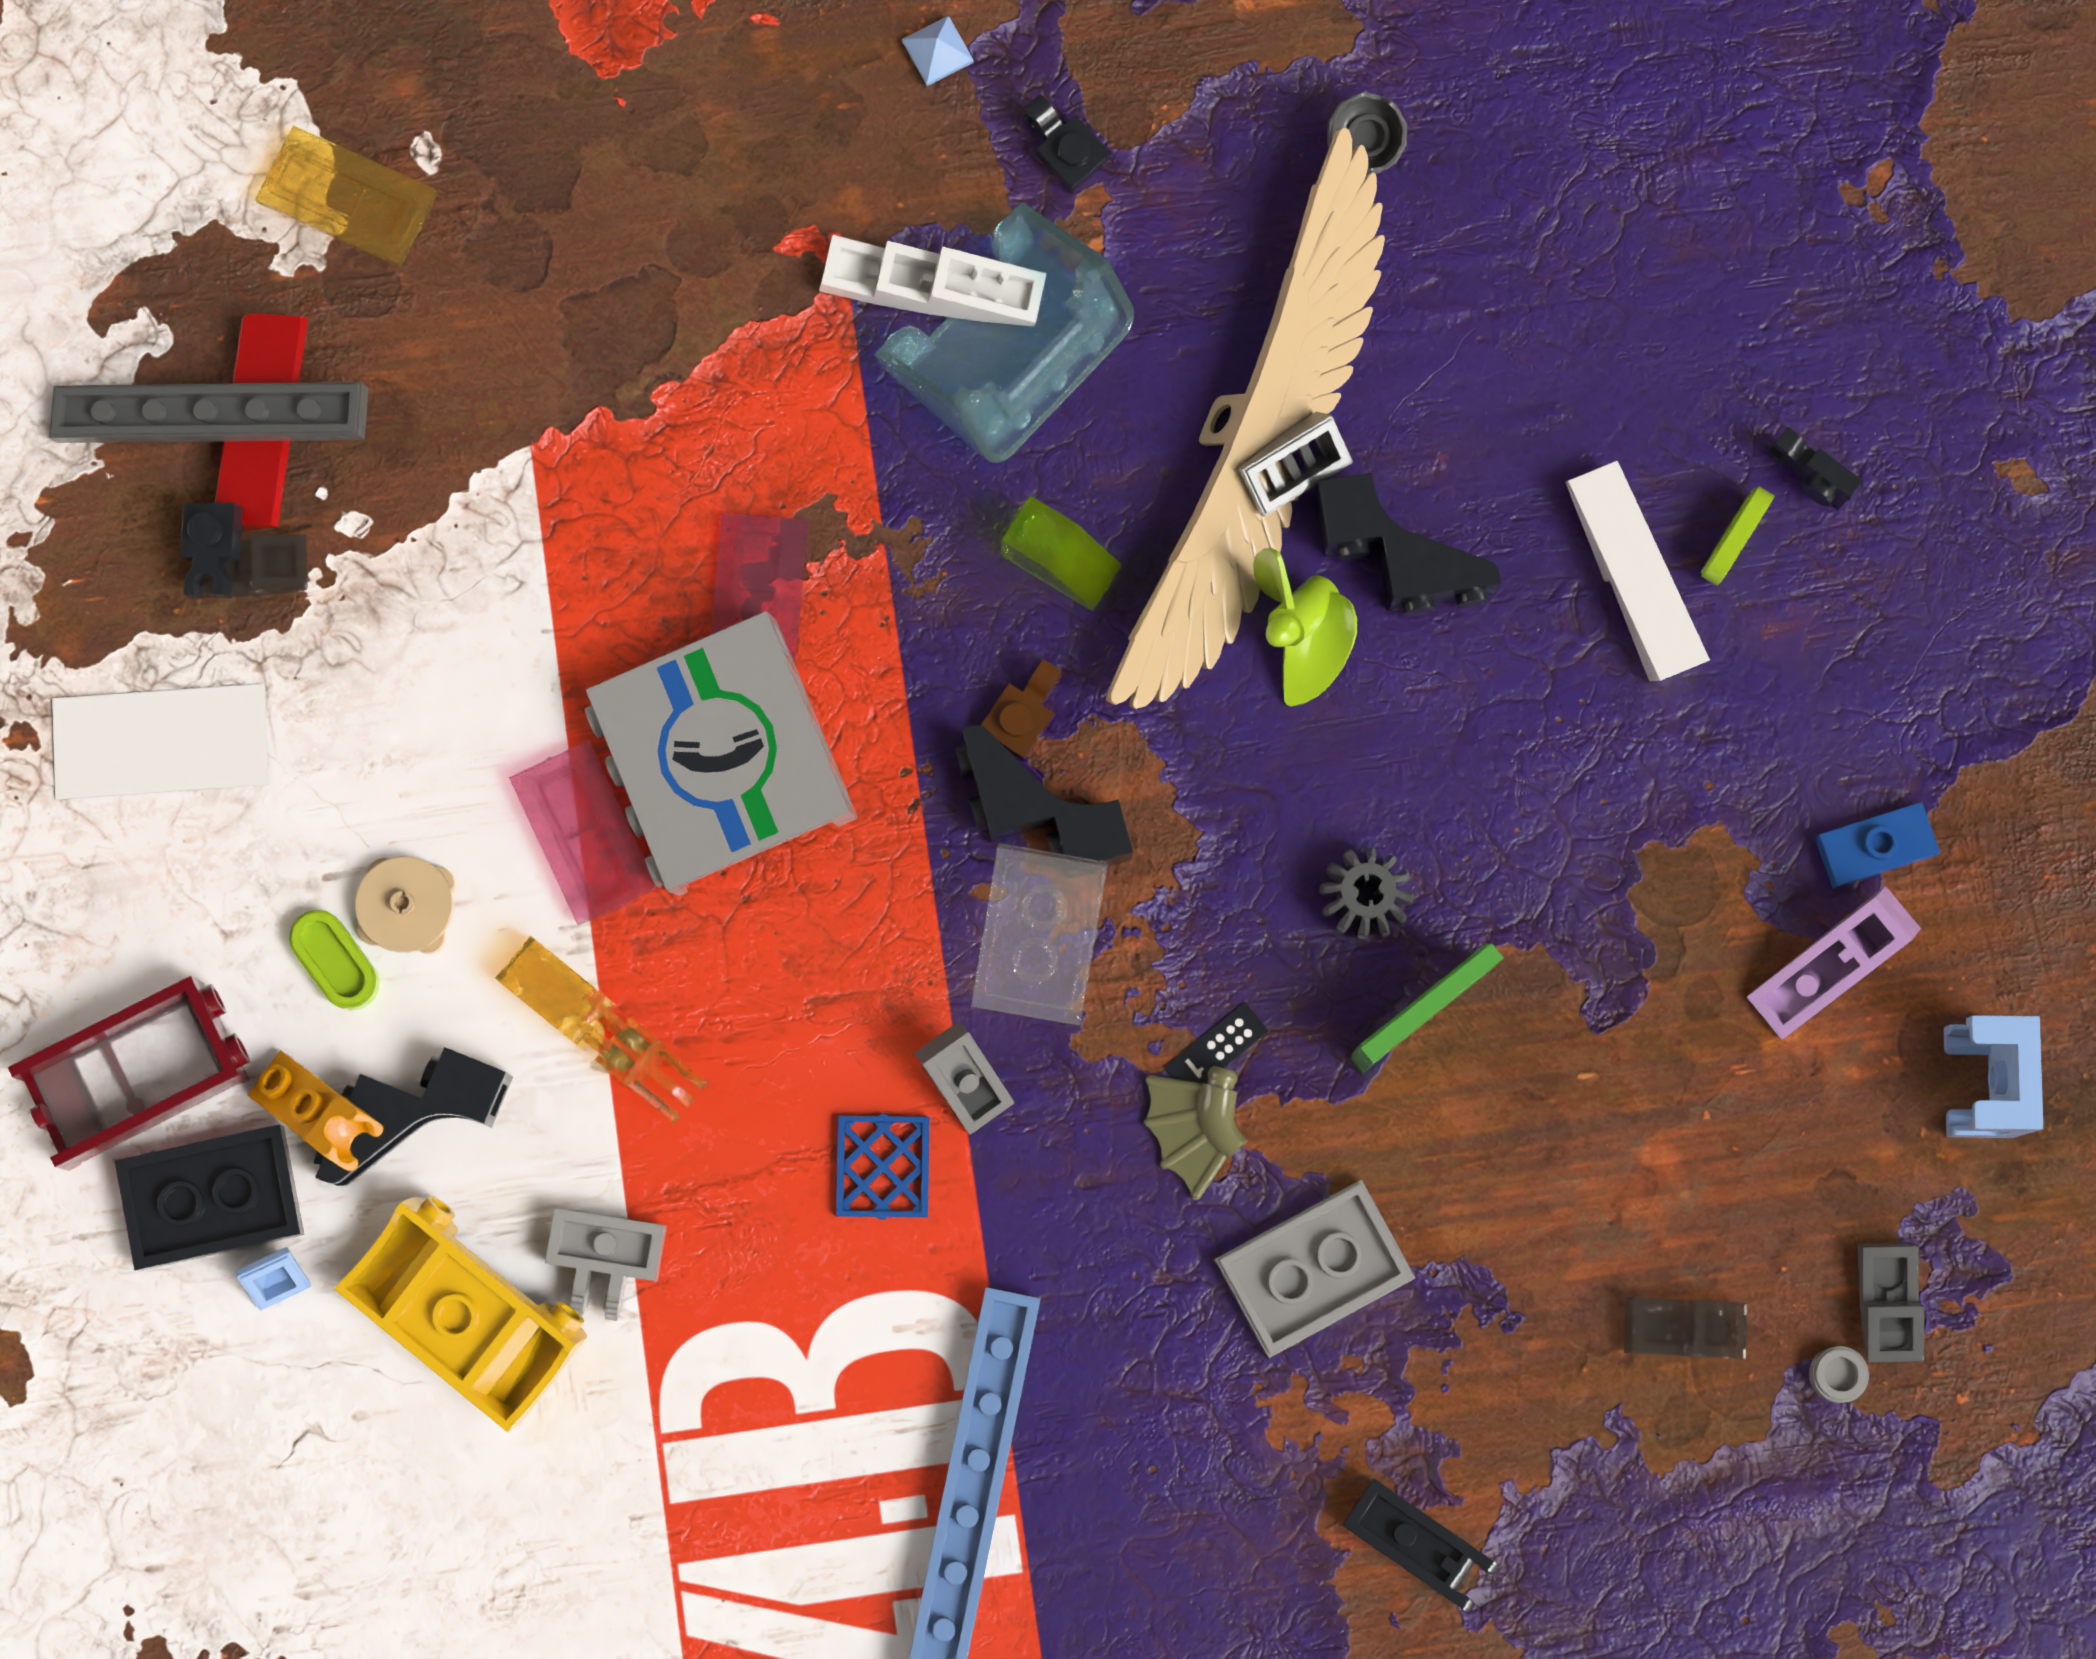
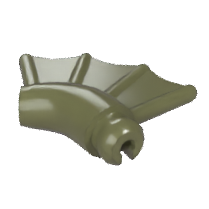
(1195, 1125)

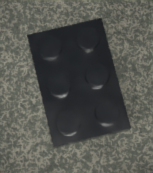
(209, 1197)

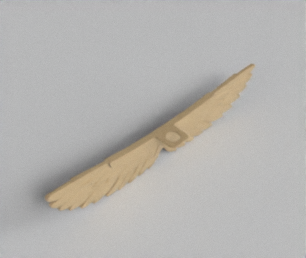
(1297, 369)

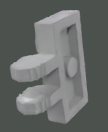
(604, 1246)

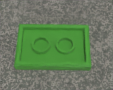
(1426, 1007)

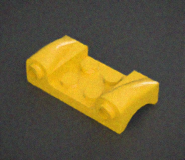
(461, 1313)

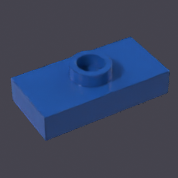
(1877, 845)

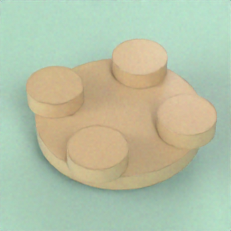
(405, 905)

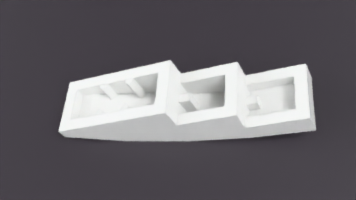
(933, 283)

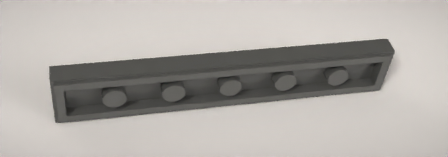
(209, 412)

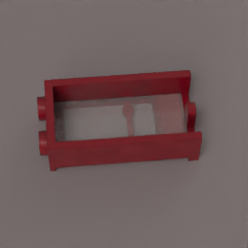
(132, 1071)

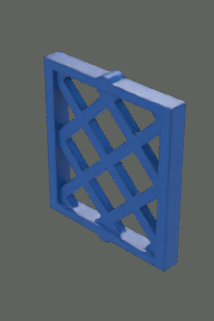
(883, 1123)

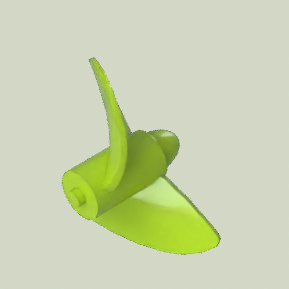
(1311, 624)

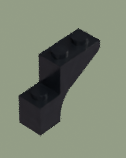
(1413, 568)
(1016, 803)
(454, 1089)

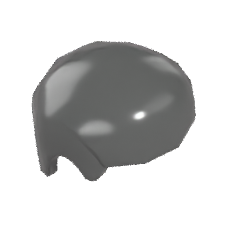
(1375, 125)

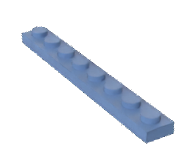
(975, 1476)

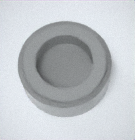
(1838, 1374)

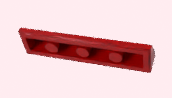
(255, 471)

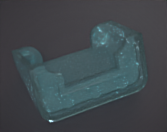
(1006, 379)

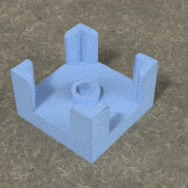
(2013, 1076)

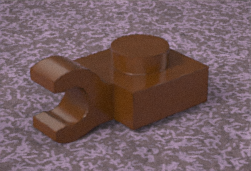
(1019, 716)

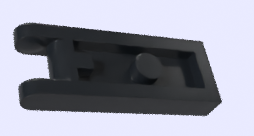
(1415, 1542)

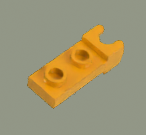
(312, 1109)

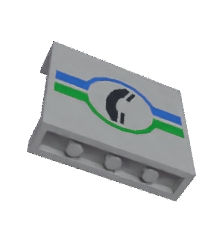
(718, 752)

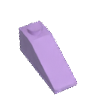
(1834, 962)

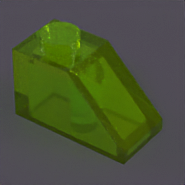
(1059, 553)

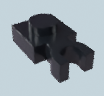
(1821, 475)
(210, 539)

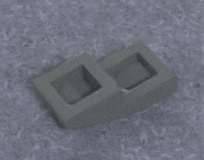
(1890, 1302)

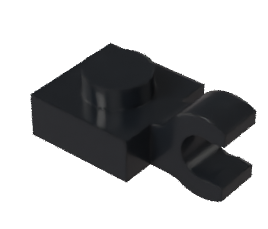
(1069, 149)

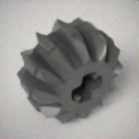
(1385, 894)

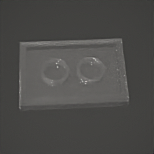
(1039, 934)

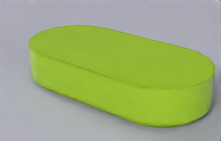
(1736, 535)
(334, 960)

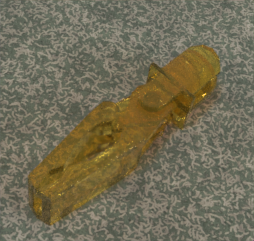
(581, 1011)

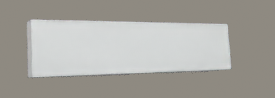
(1636, 572)

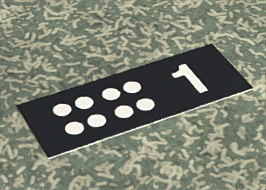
(1218, 1046)

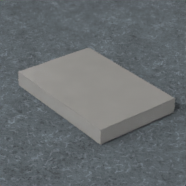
(1314, 1269)

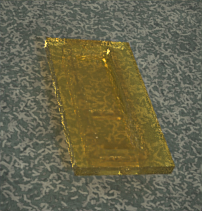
(346, 196)

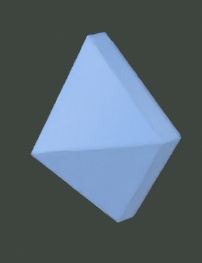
(937, 51)
(273, 1278)

